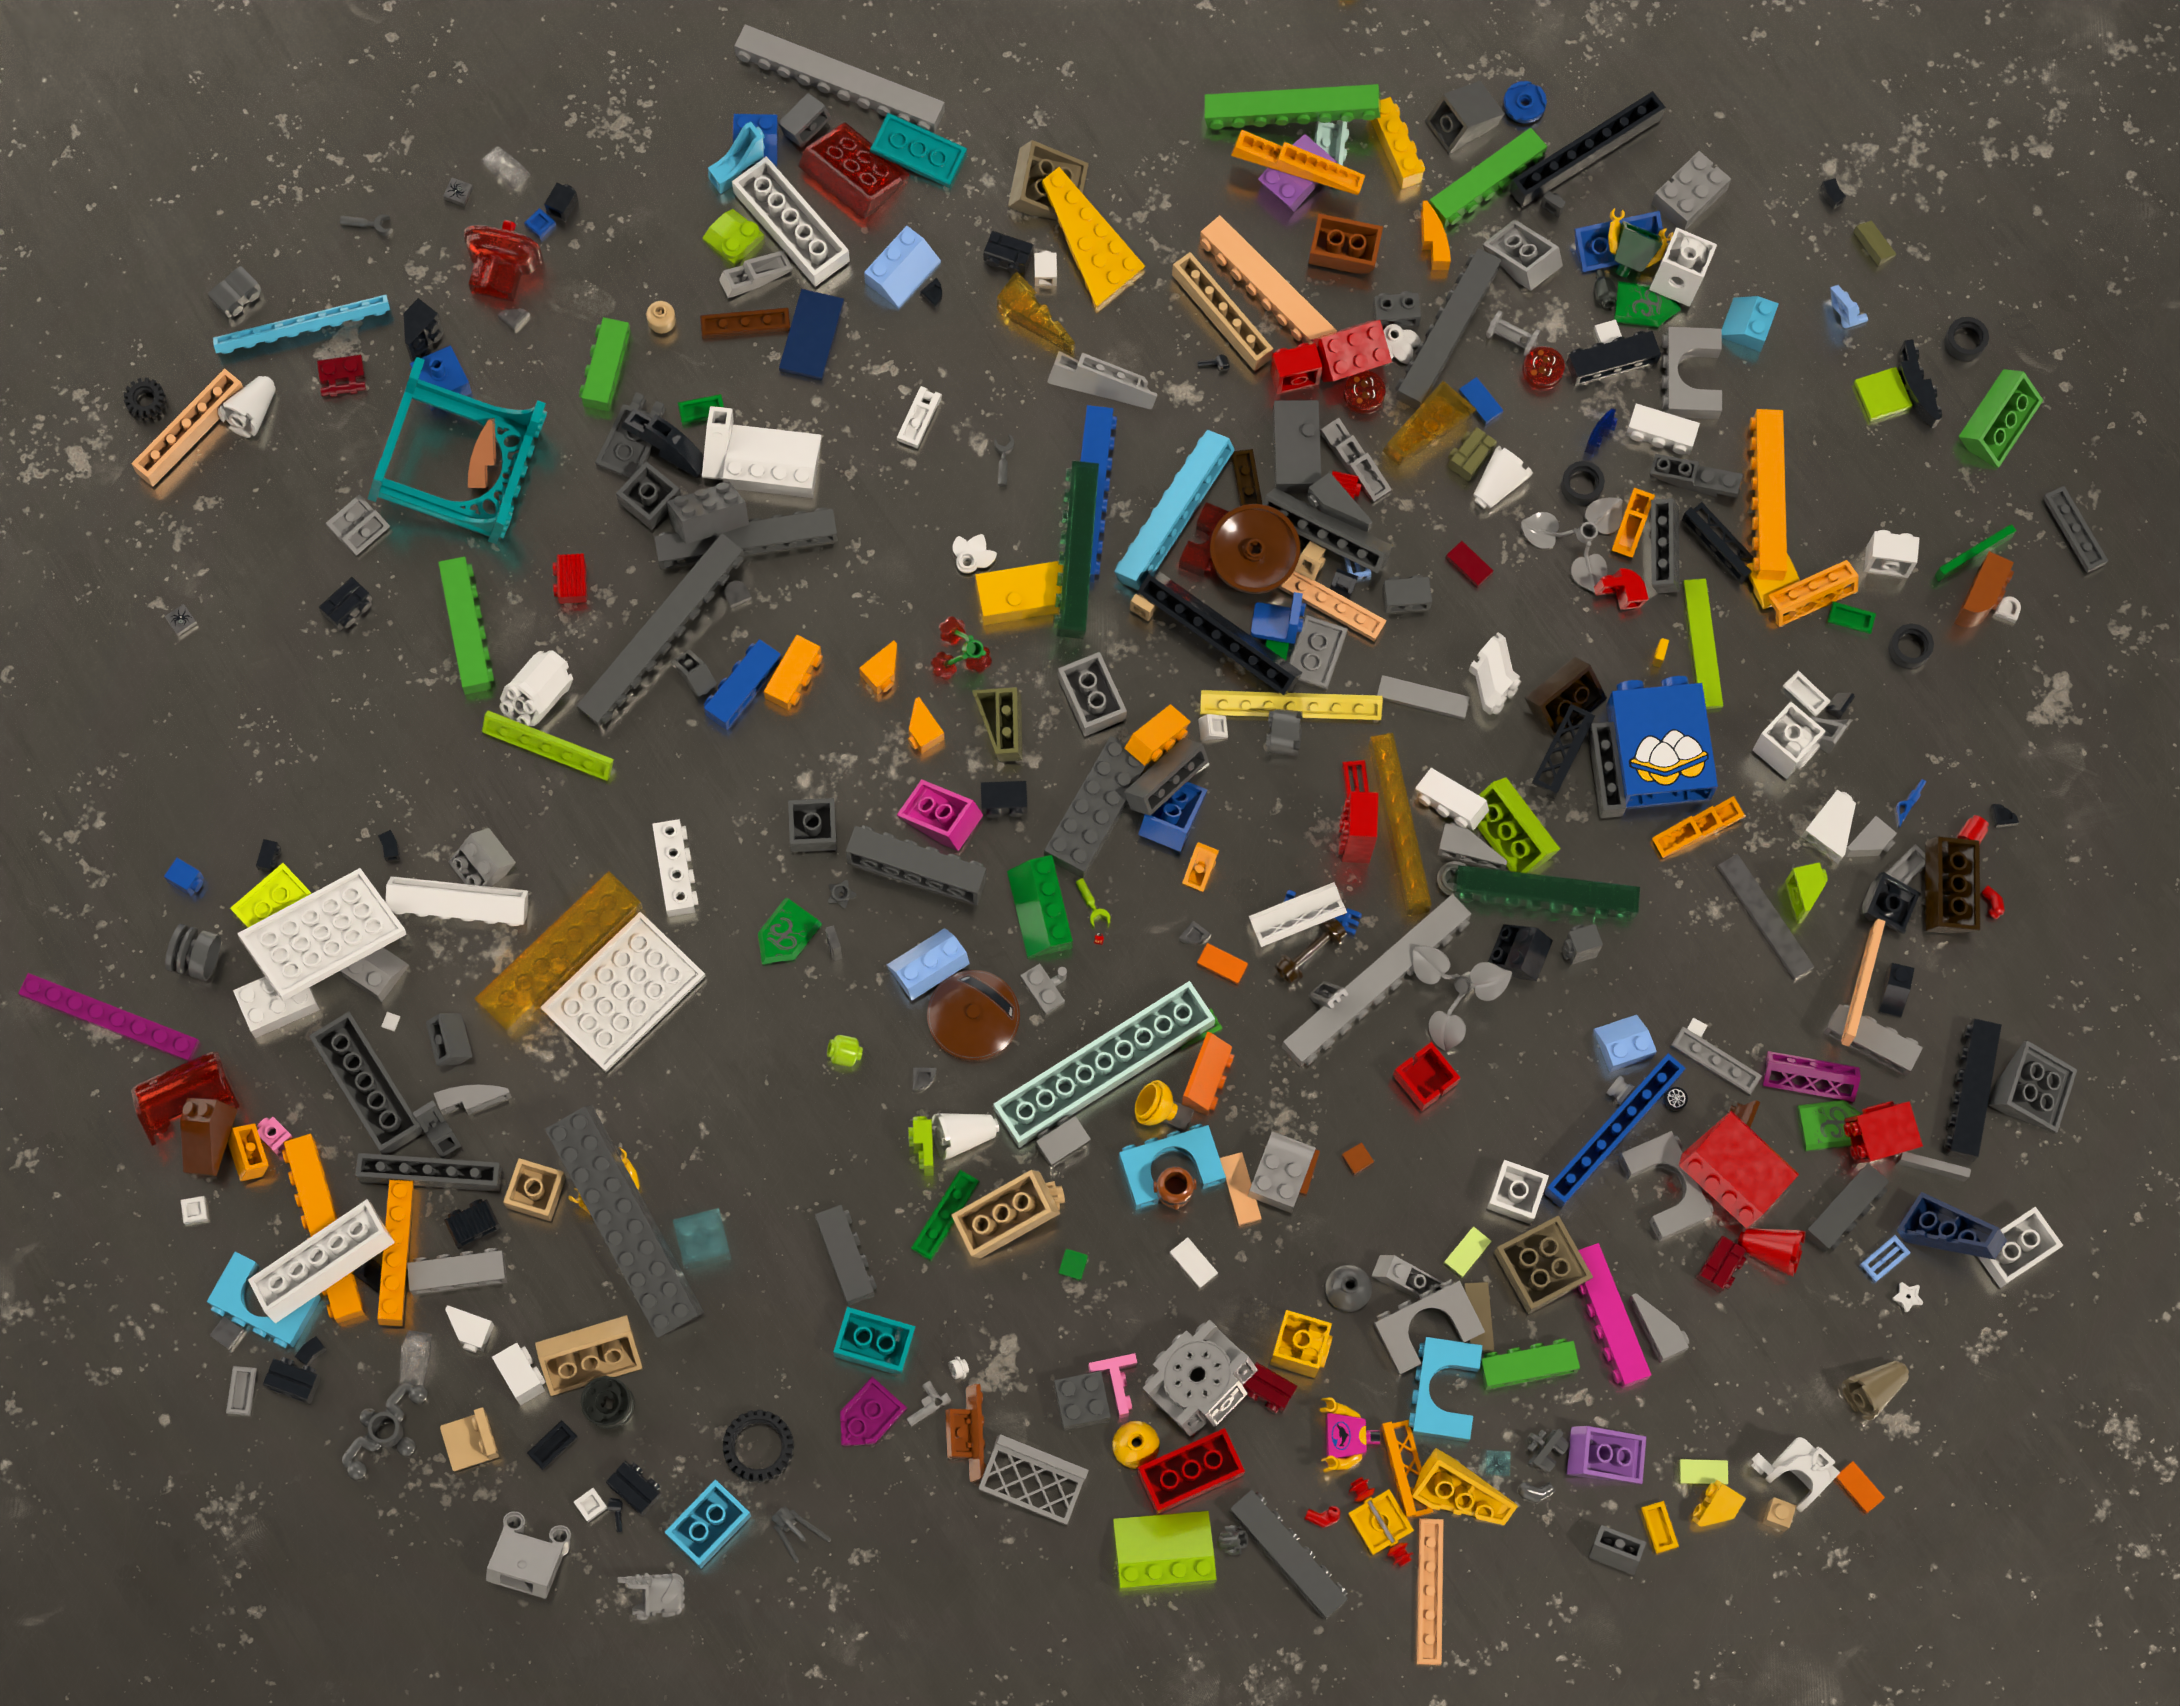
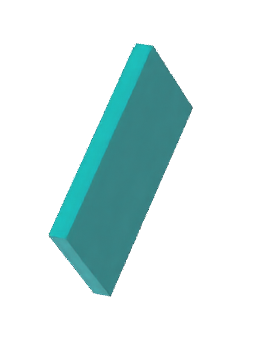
(918, 150)

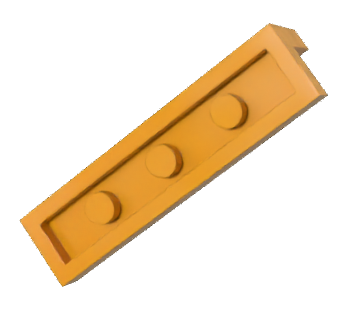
(1812, 591)
(1398, 1466)

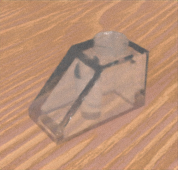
(415, 1357)

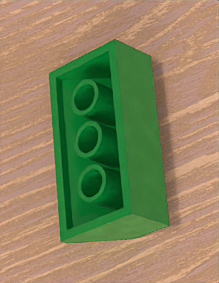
(1040, 907)

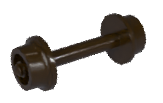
(1288, 968)

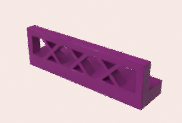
(1816, 1070)

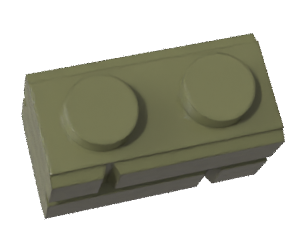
(1471, 454)

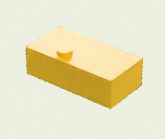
(1018, 592)

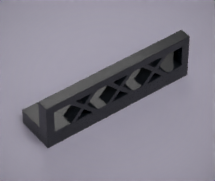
(1717, 545)
(1574, 747)

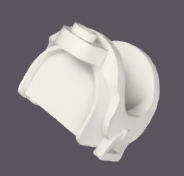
(1808, 1463)

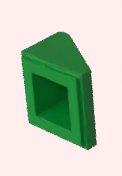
(1073, 1264)

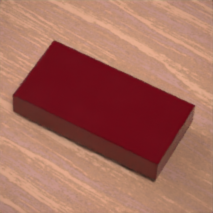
(1469, 564)

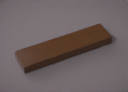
(745, 323)

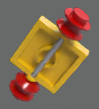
(1380, 1522)

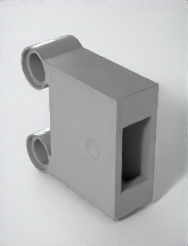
(525, 1561)

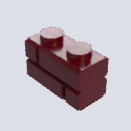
(1721, 1264)
(1270, 1389)

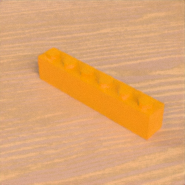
(396, 1256)

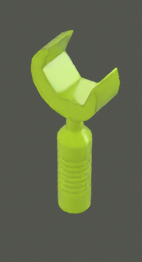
(1089, 899)

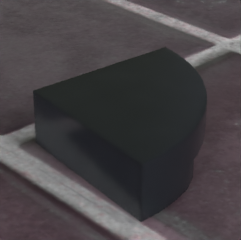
(932, 293)
(2003, 816)

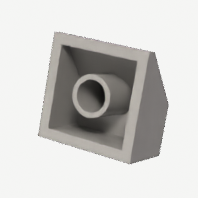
(376, 973)

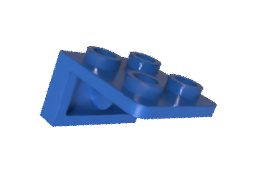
(1278, 622)

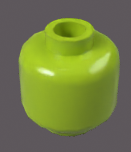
(844, 1050)

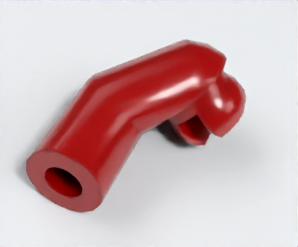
(1996, 902)
(1325, 1518)

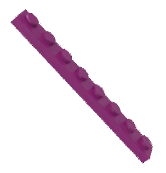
(108, 1017)

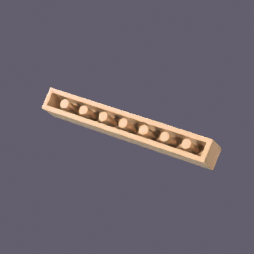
(1264, 281)

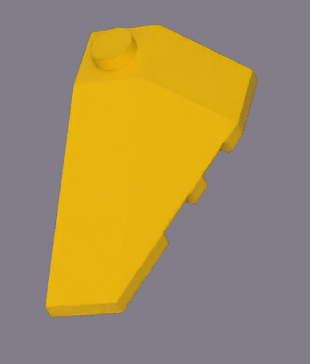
(1453, 1487)

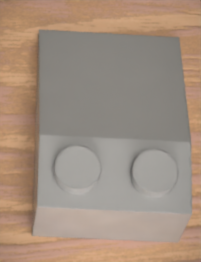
(1524, 254)

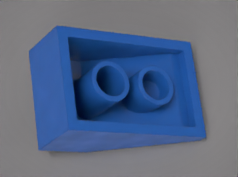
(1175, 817)

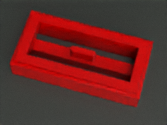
(1353, 764)

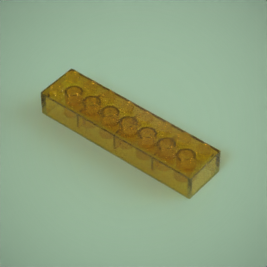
(558, 953)

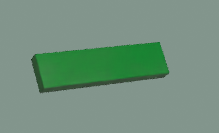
(1975, 552)
(941, 1219)

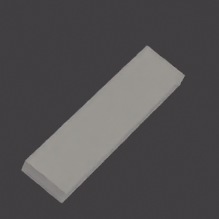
(1423, 697)
(1716, 1061)

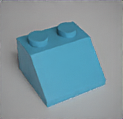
(1749, 321)

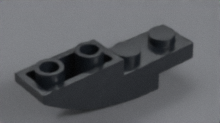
(1920, 390)
(672, 443)

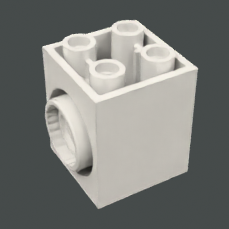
(1683, 267)
(1789, 741)

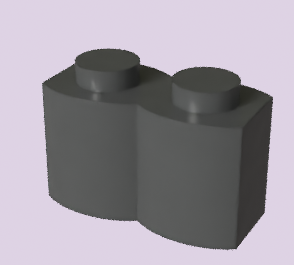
(235, 292)

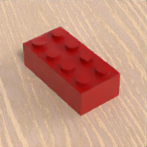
(1358, 827)
(1190, 1471)

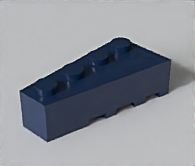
(1949, 1229)

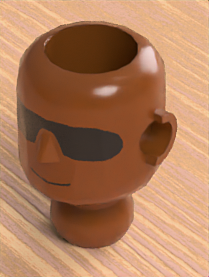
(1175, 1187)

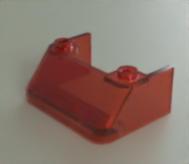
(166, 1094)

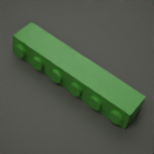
(1488, 177)
(465, 625)

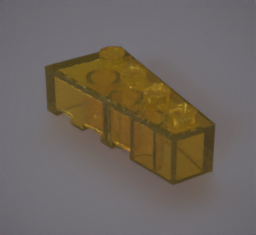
(1431, 421)

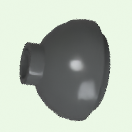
(1348, 1299)

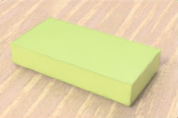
(1467, 1252)
(1703, 1471)

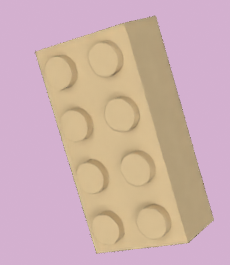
(1005, 1214)

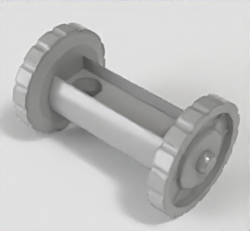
(1512, 333)

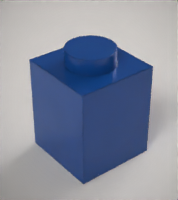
(184, 877)

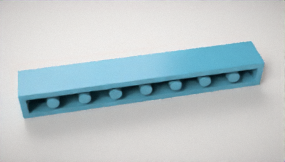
(1174, 509)

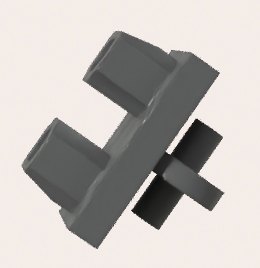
(1553, 1441)

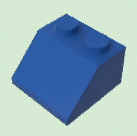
(768, 124)

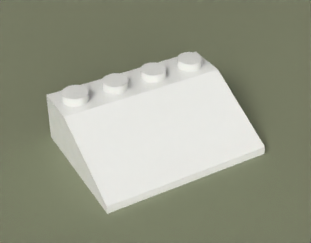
(772, 461)

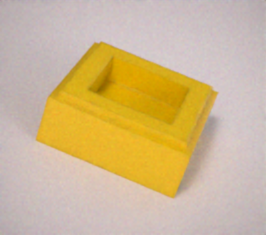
(1660, 652)

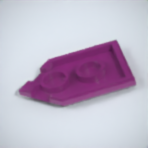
(869, 1414)

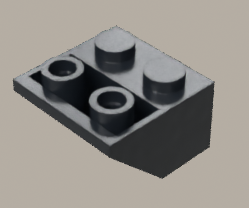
(421, 329)
(1521, 951)

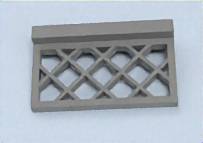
(1041, 1460)

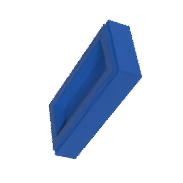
(1481, 399)

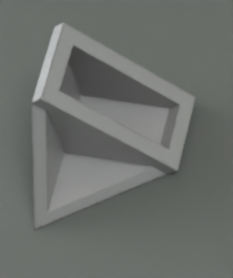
(1834, 730)

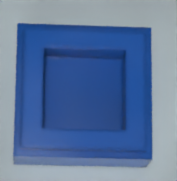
(540, 223)

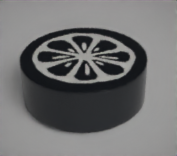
(1675, 1099)

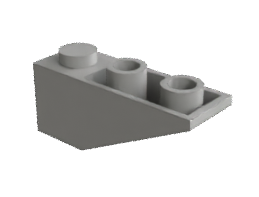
(1404, 1276)

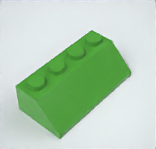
(2001, 417)

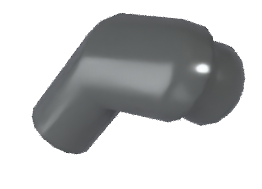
(1535, 1494)

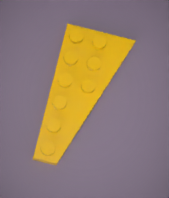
(1095, 246)

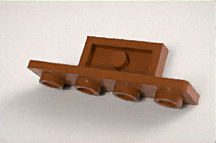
(965, 1432)

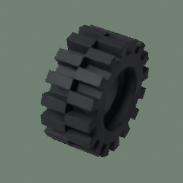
(147, 411)

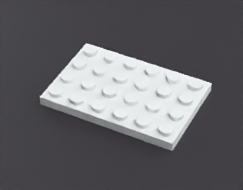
(321, 934)
(622, 992)

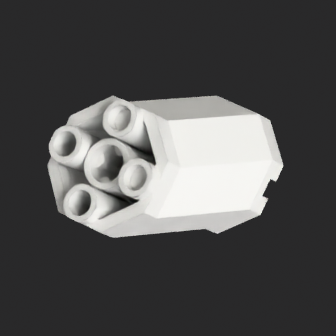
(1495, 675)
(536, 688)

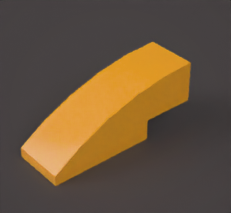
(1434, 238)
(1633, 522)

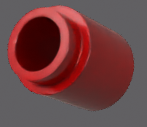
(1974, 829)

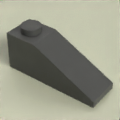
(1336, 502)

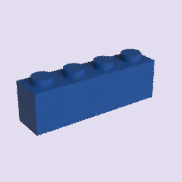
(742, 684)

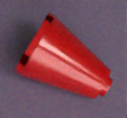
(1774, 1247)

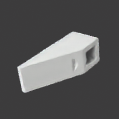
(717, 441)

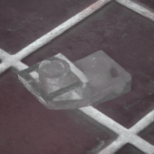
(506, 166)

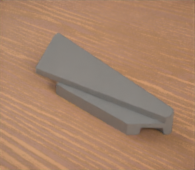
(1101, 379)

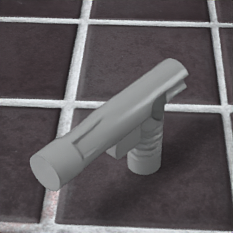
(928, 1403)

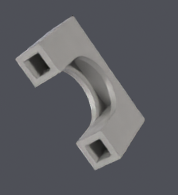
(1680, 398)
(1666, 1154)
(1394, 1327)

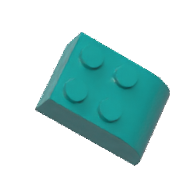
(873, 1341)

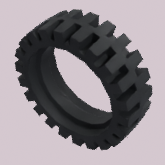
(773, 1470)

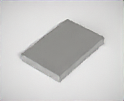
(1317, 651)

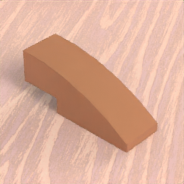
(482, 456)

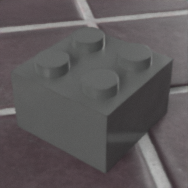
(647, 495)
(812, 825)
(1082, 1401)

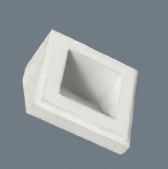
(1212, 727)

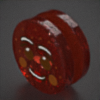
(1543, 368)
(1364, 392)

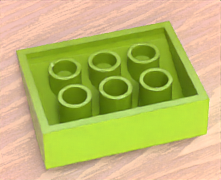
(1164, 1551)

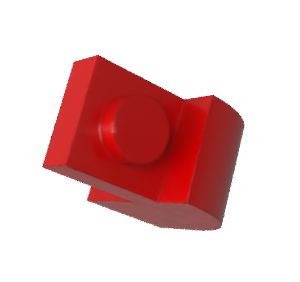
(1628, 587)

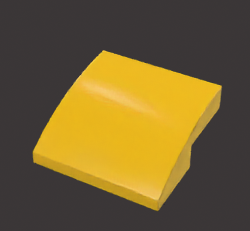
(1763, 588)

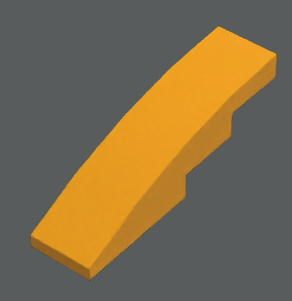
(1698, 827)

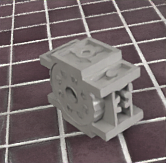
(1198, 1366)

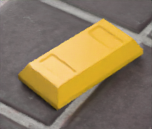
(1659, 1527)

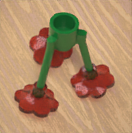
(973, 650)

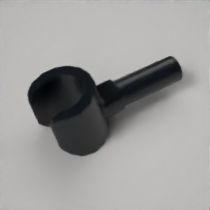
(1221, 361)
(616, 1506)

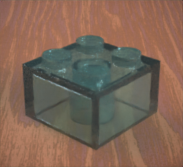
(702, 1239)

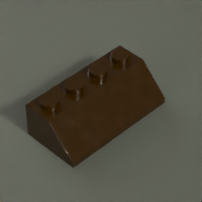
(1952, 885)

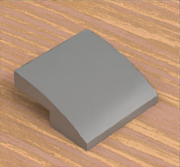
(357, 525)

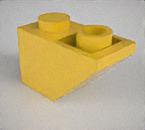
(1718, 1506)

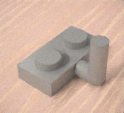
(1044, 988)

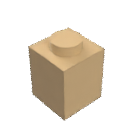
(1779, 1514)

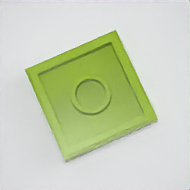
(1883, 394)

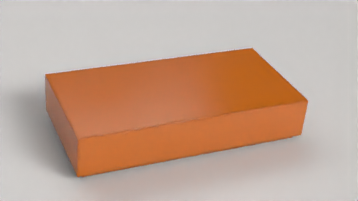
(1222, 963)
(1859, 1487)

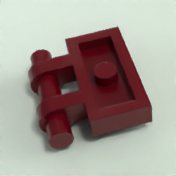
(341, 370)

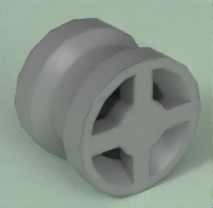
(1620, 1089)

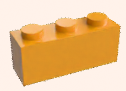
(793, 673)
(1158, 735)

